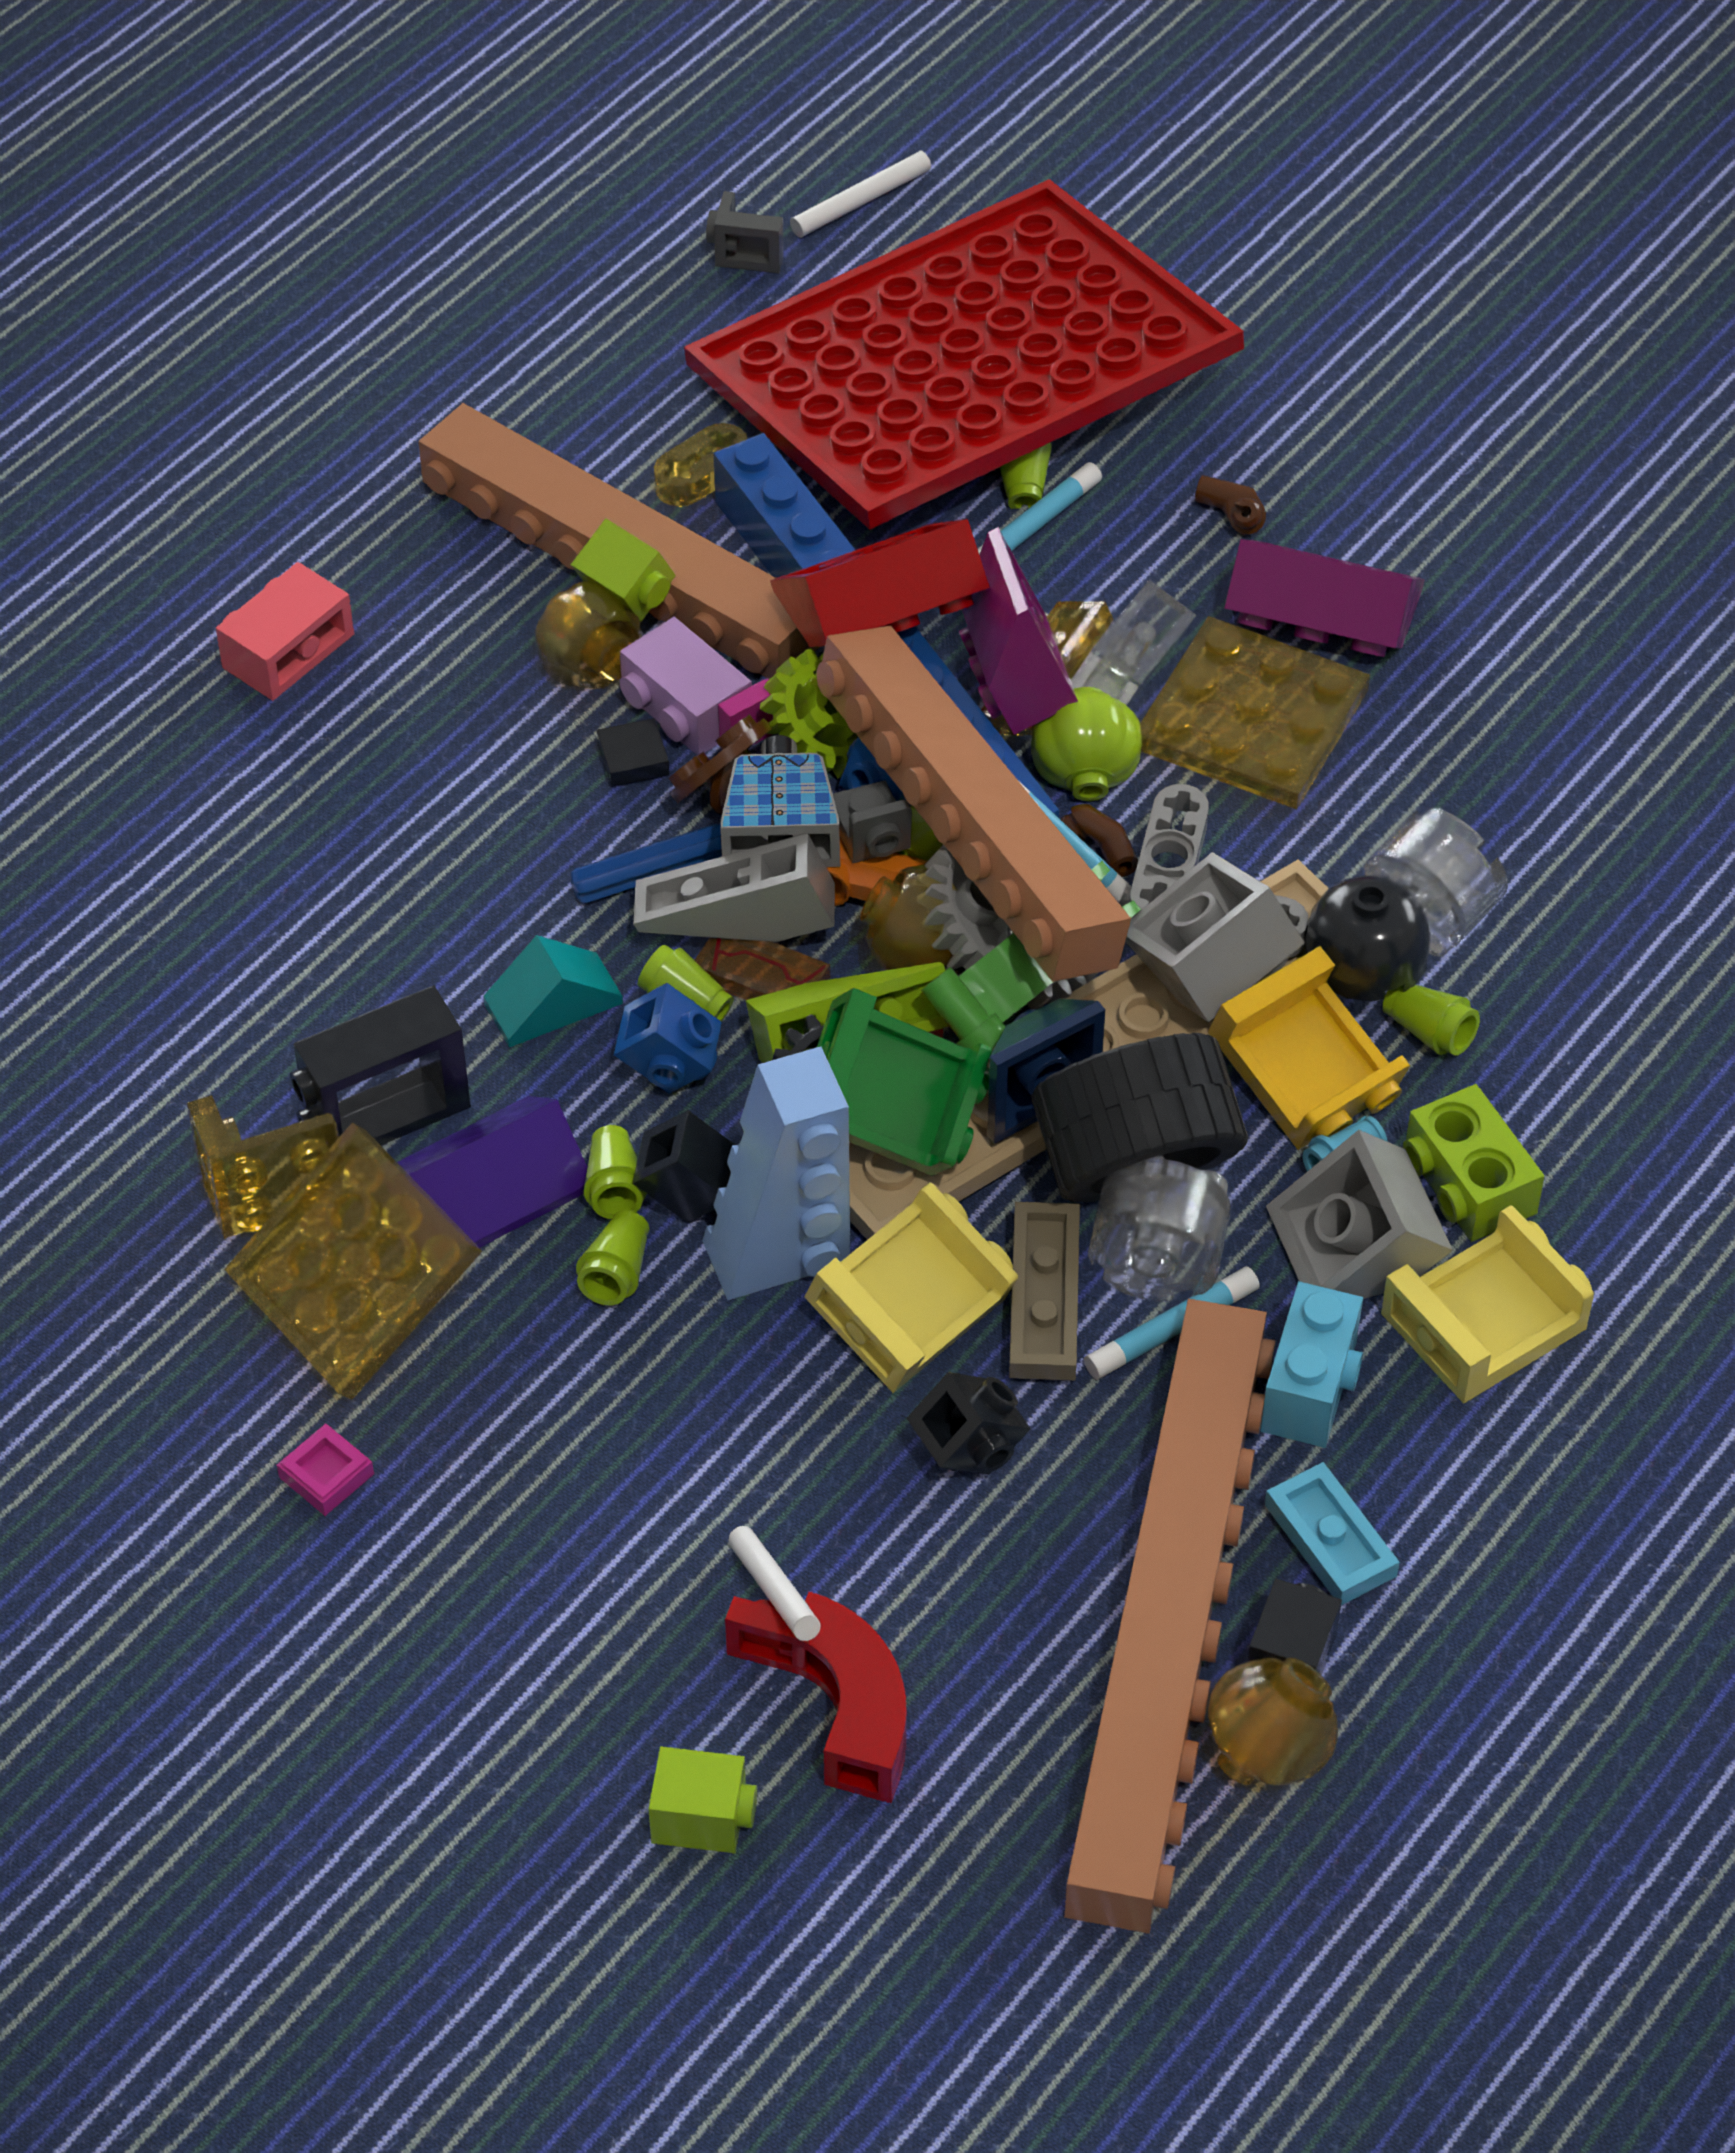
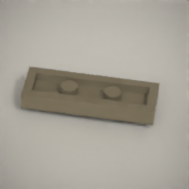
(1045, 1292)

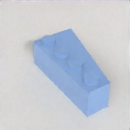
(787, 1180)

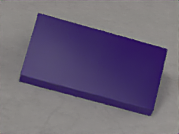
(502, 1169)

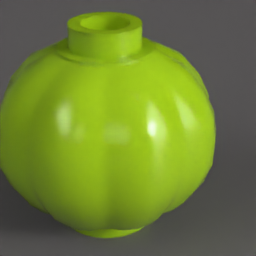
(1088, 745)

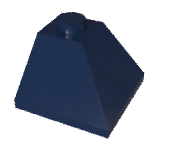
(1034, 1049)

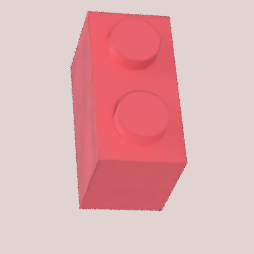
(285, 630)

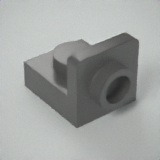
(745, 238)
(873, 821)

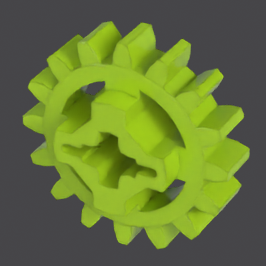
(806, 714)

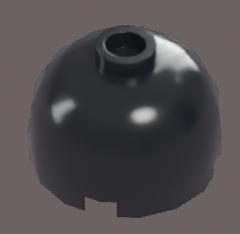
(1372, 935)

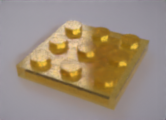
(1252, 712)
(352, 1261)

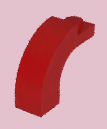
(856, 1673)

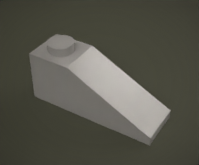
(746, 895)

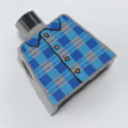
(780, 798)

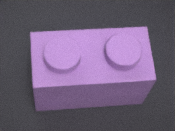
(679, 683)

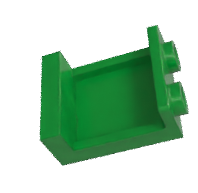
(903, 1085)

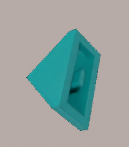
(549, 989)

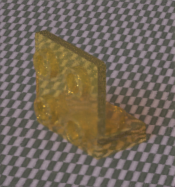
(255, 1174)

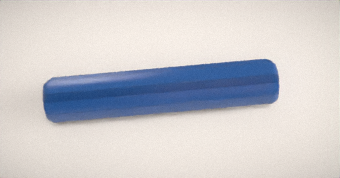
(622, 871)

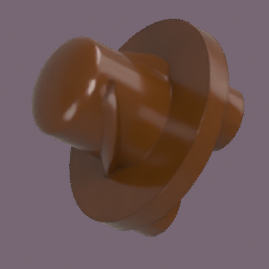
(716, 772)

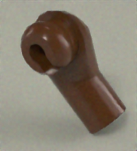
(1237, 501)
(1107, 833)

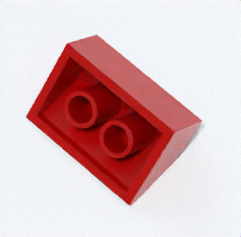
(885, 583)

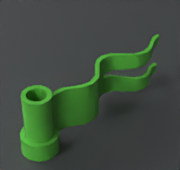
(993, 987)

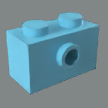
(1313, 1364)

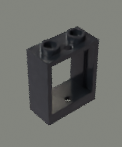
(378, 1042)

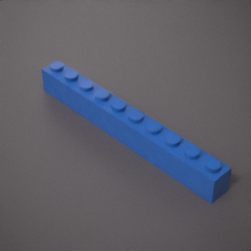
(794, 532)

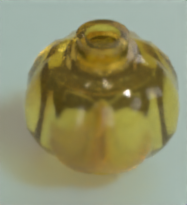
(588, 627)
(897, 920)
(1273, 1722)

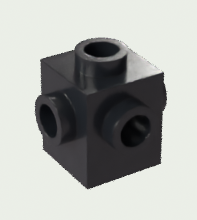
(969, 1423)

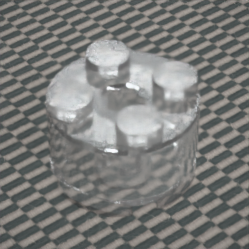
(1445, 871)
(1160, 1229)

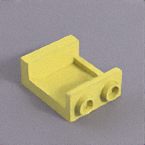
(913, 1287)
(1490, 1306)

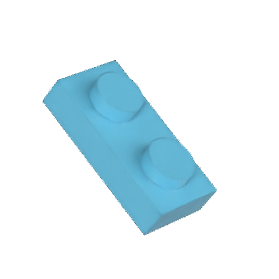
(1331, 1533)

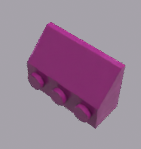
(1322, 596)
(1013, 644)

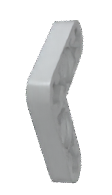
(1152, 879)

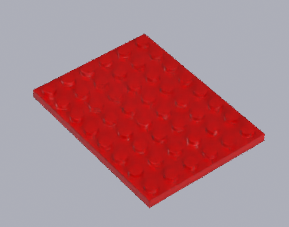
(962, 351)

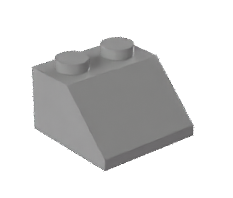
(1213, 935)
(1358, 1218)

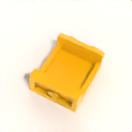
(1305, 1051)

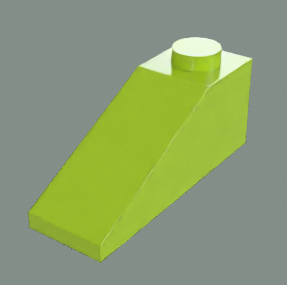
(896, 992)

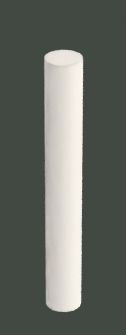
(860, 194)
(774, 1583)

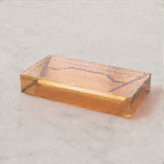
(758, 967)

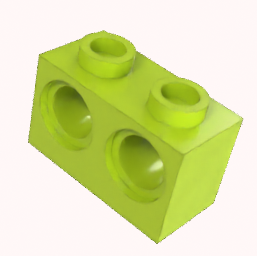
(1472, 1161)

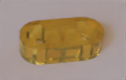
(687, 470)

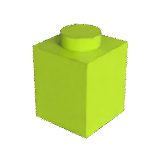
(625, 568)
(700, 1800)

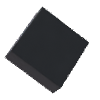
(633, 752)

